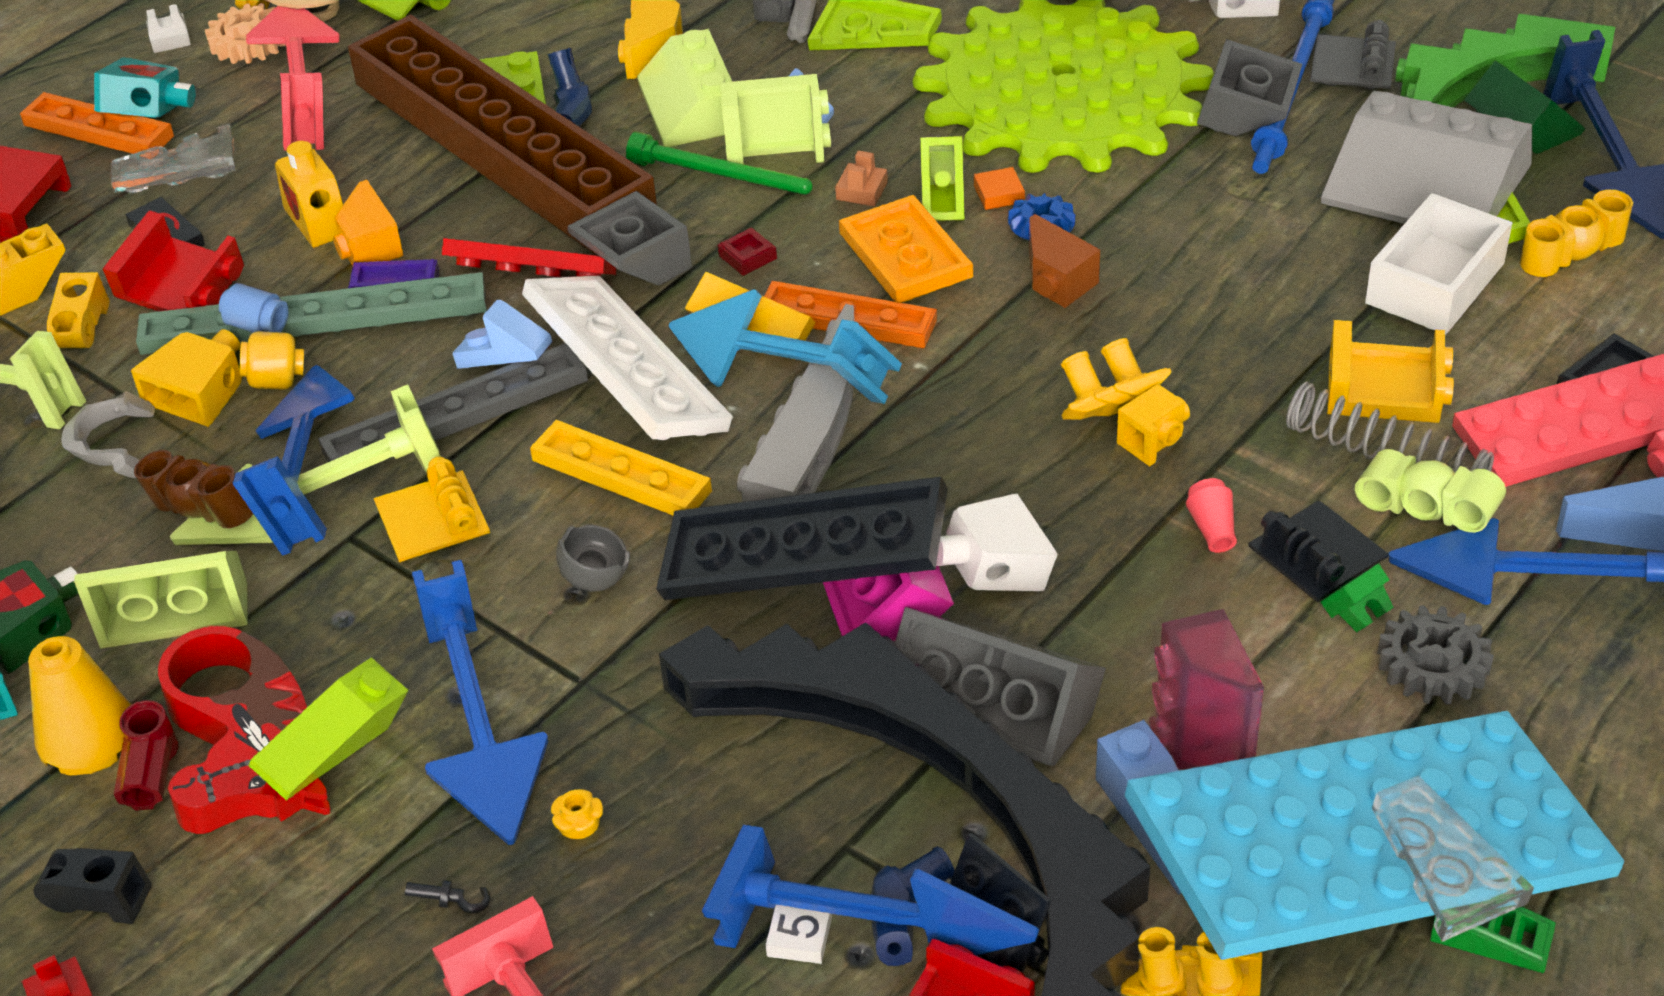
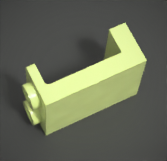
(774, 117)

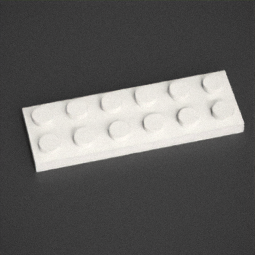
(627, 357)

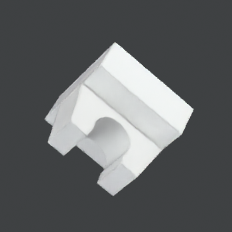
(168, 31)

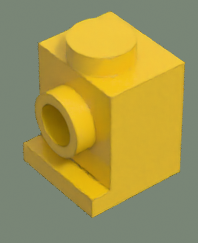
(1151, 423)

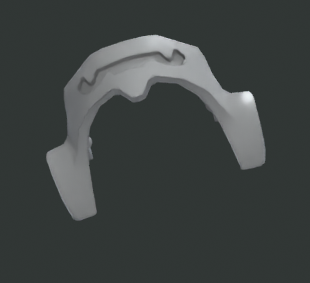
(91, 416)

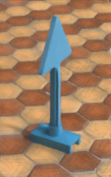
(721, 330)

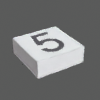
(798, 934)

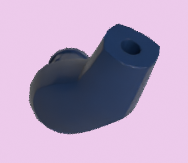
(571, 94)
(895, 941)

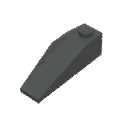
(1023, 690)

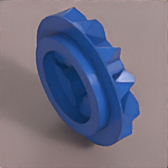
(1049, 208)

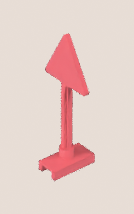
(299, 90)
(496, 951)

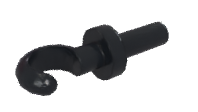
(446, 894)

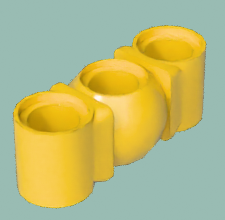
(1576, 233)

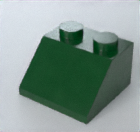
(1509, 96)

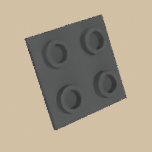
(1355, 60)

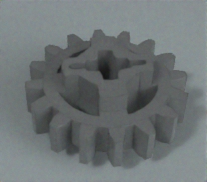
(1435, 654)

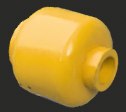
(270, 360)

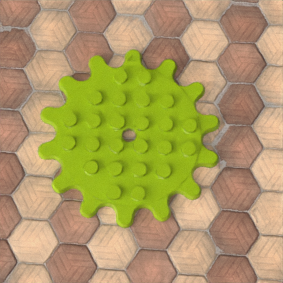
(1017, 89)

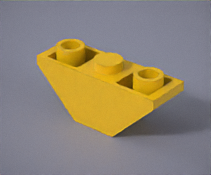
(647, 31)
(27, 266)

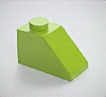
(942, 177)

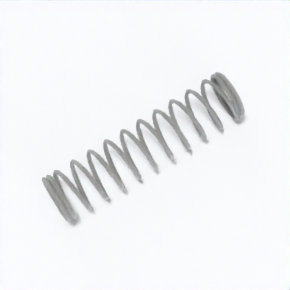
(1295, 421)

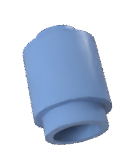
(253, 309)

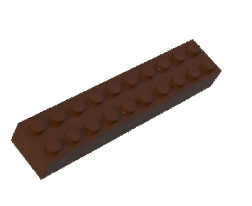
(494, 124)

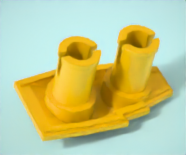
(1105, 401)
(1190, 970)

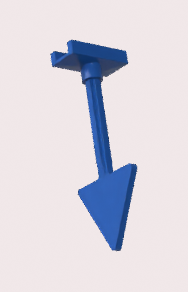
(272, 485)
(1469, 561)
(493, 777)
(940, 908)

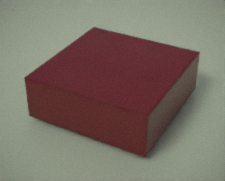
(747, 251)

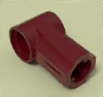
(144, 755)

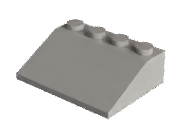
(1414, 148)

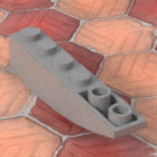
(803, 434)

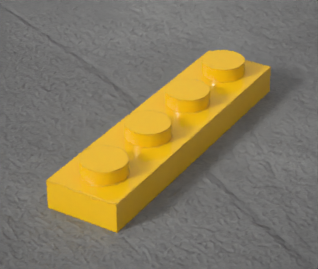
(620, 469)

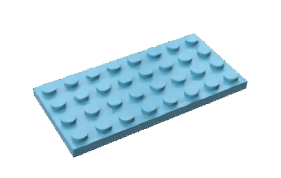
(1295, 855)

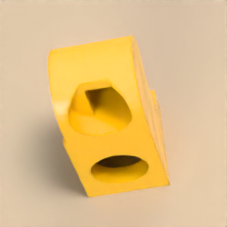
(73, 316)

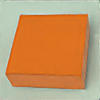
(998, 188)

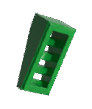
(1498, 947)

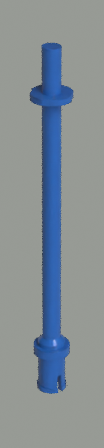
(1270, 140)

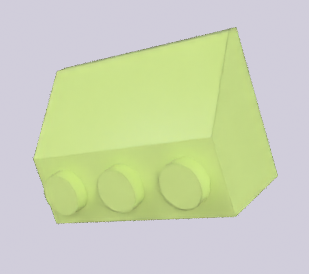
(684, 88)
(164, 598)

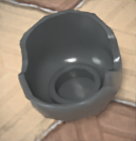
(592, 557)

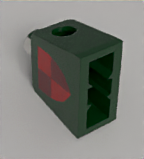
(31, 610)

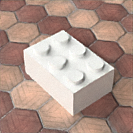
(1438, 263)

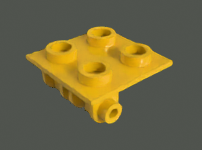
(432, 512)

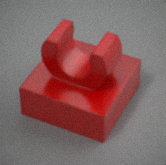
(57, 979)

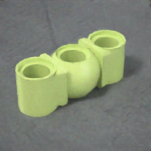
(1430, 490)

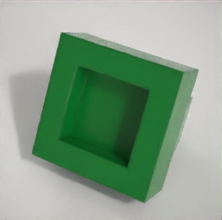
(1363, 590)

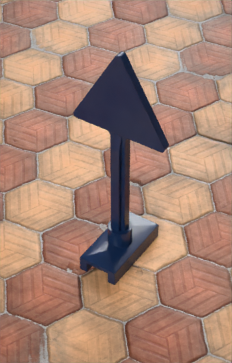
(1573, 81)

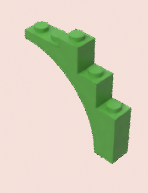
(1527, 51)

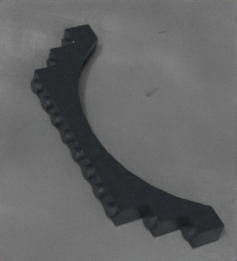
(880, 693)

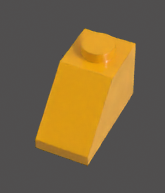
(366, 228)

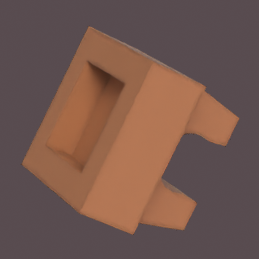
(862, 181)

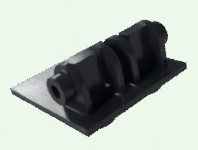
(1316, 549)
(999, 884)

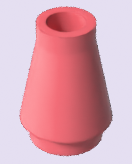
(1213, 512)

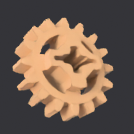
(228, 34)

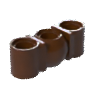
(192, 488)

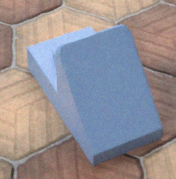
(505, 340)

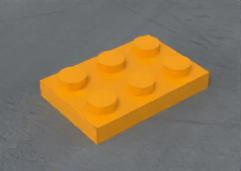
(905, 249)

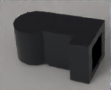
(94, 882)

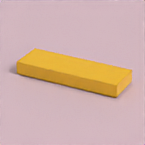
(769, 315)

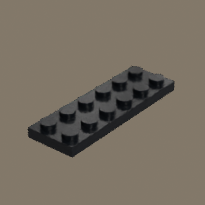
(804, 539)

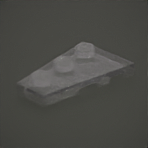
(189, 160)
(1449, 859)

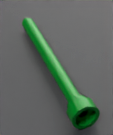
(643, 150)

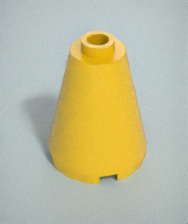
(73, 708)

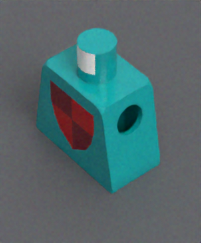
(140, 89)

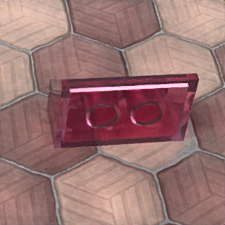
(1205, 692)

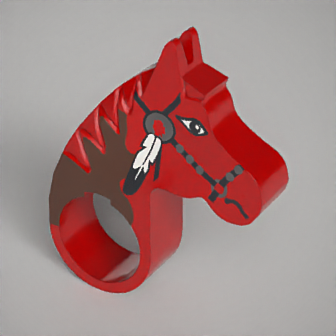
(237, 726)

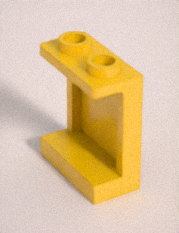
(1389, 377)

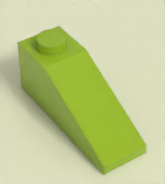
(331, 728)

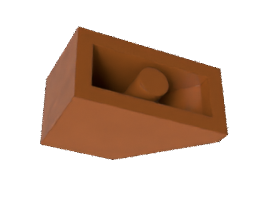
(1061, 262)

